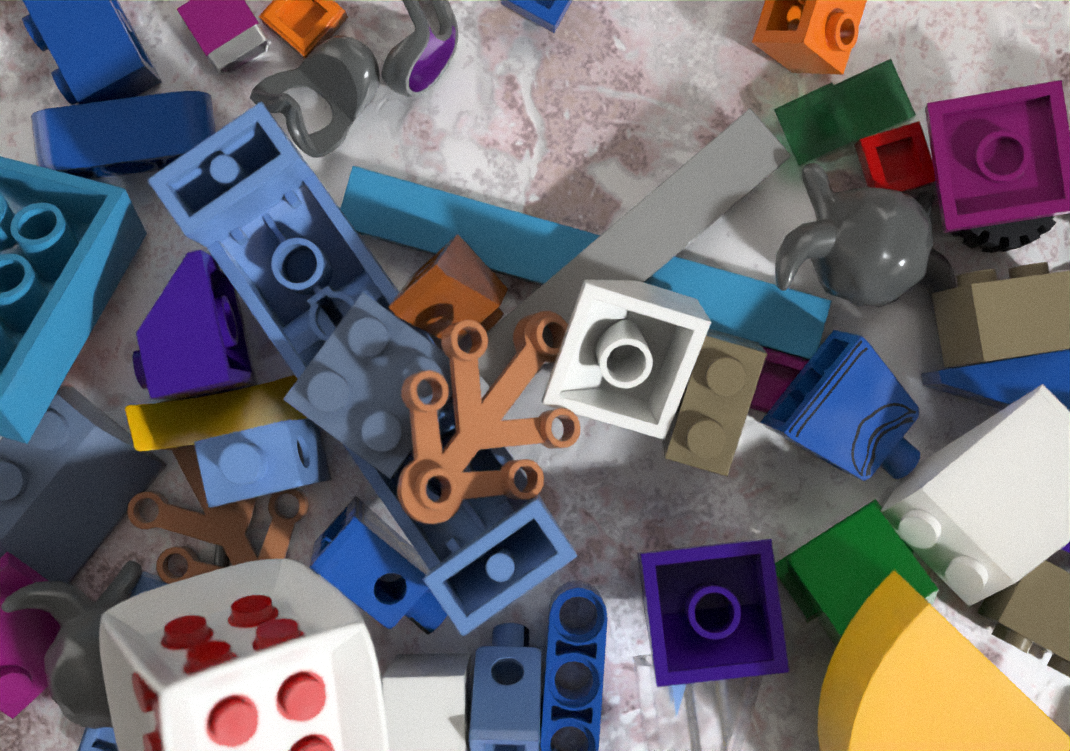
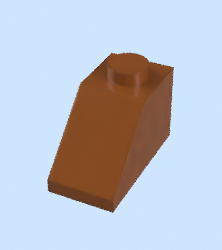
(451, 289)

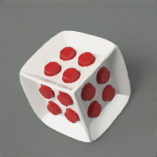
(242, 664)

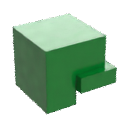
(845, 566)

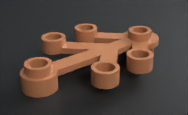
(479, 421)
(219, 525)

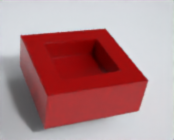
(896, 159)

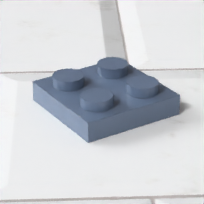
(358, 382)

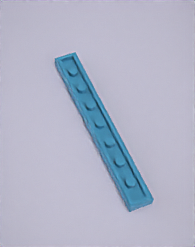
(540, 248)

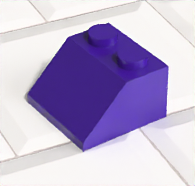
(194, 336)
(713, 612)

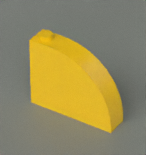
(920, 685)

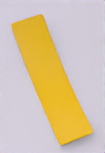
(195, 419)

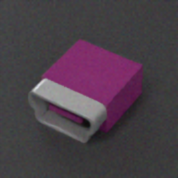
(225, 32)

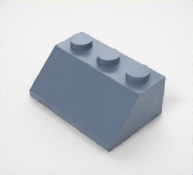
(68, 486)

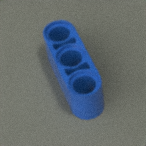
(122, 133)
(566, 644)

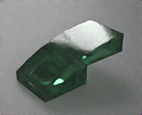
(844, 113)

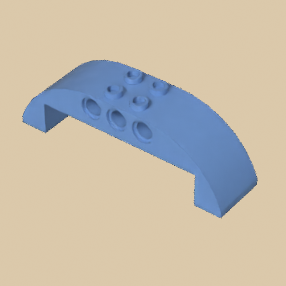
(300, 274)

